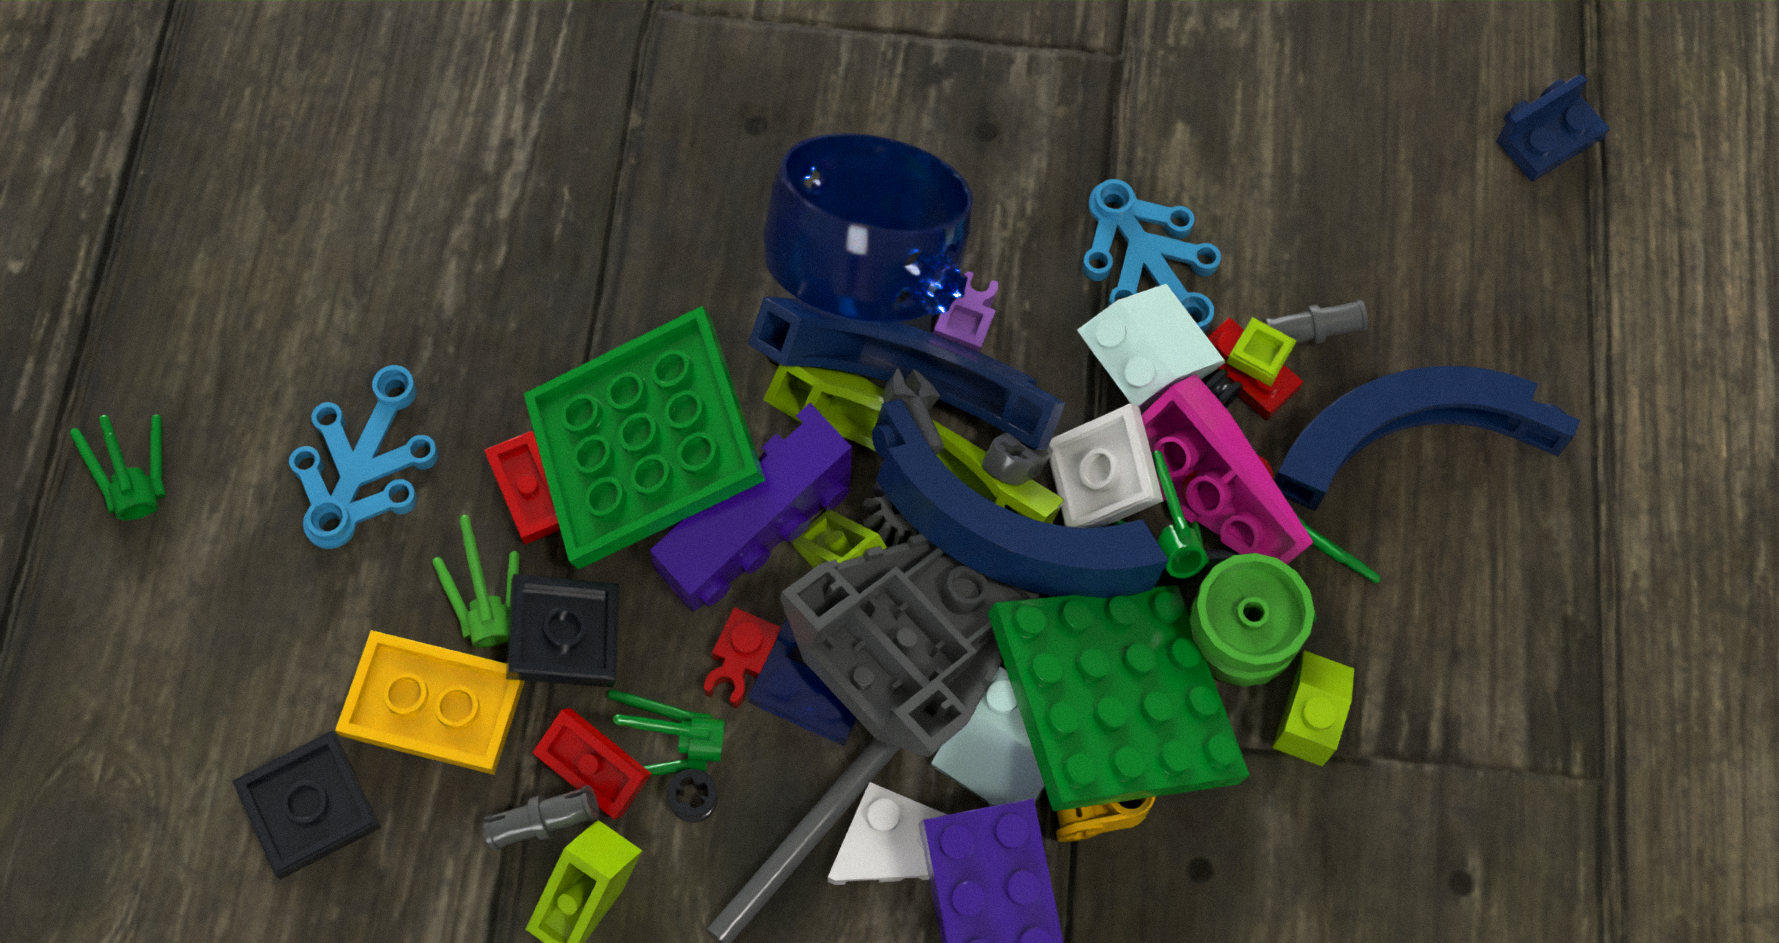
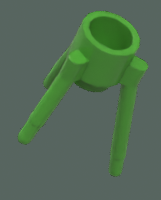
(488, 618)

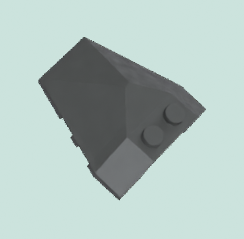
(901, 638)

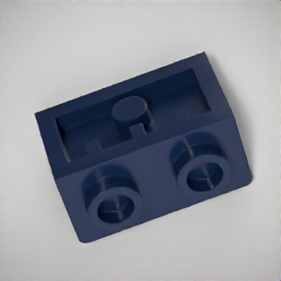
(1551, 128)

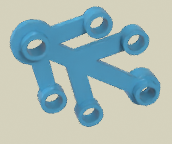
(1147, 248)
(361, 465)

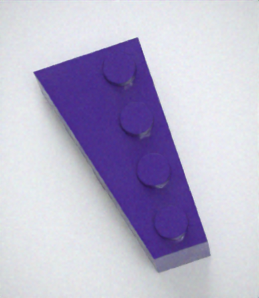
(736, 535)

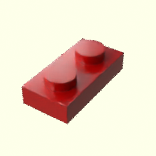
(1256, 394)
(524, 486)
(590, 758)

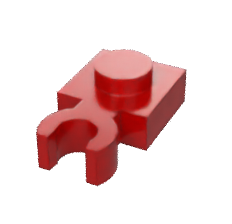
(742, 651)

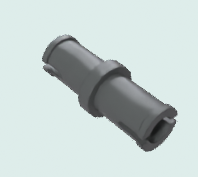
(1319, 323)
(541, 817)

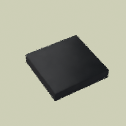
(562, 631)
(306, 804)

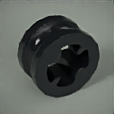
(1223, 388)
(683, 809)

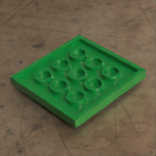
(642, 438)
(1116, 697)

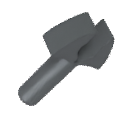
(918, 397)

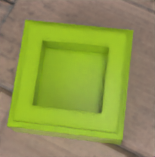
(1261, 351)

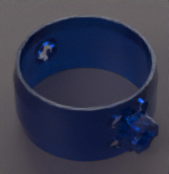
(857, 267)

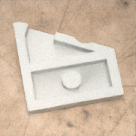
(883, 840)

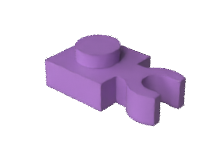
(969, 316)

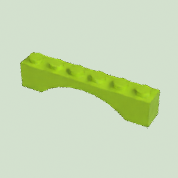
(853, 409)

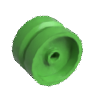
(1251, 618)

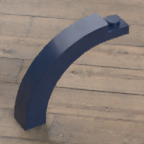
(963, 377)
(1415, 399)
(1000, 542)

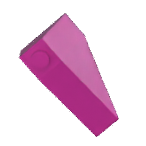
(1232, 486)

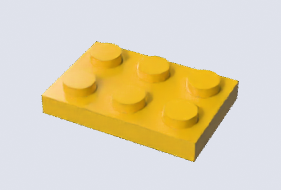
(430, 702)

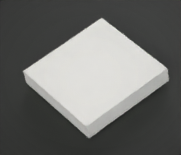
(1104, 469)

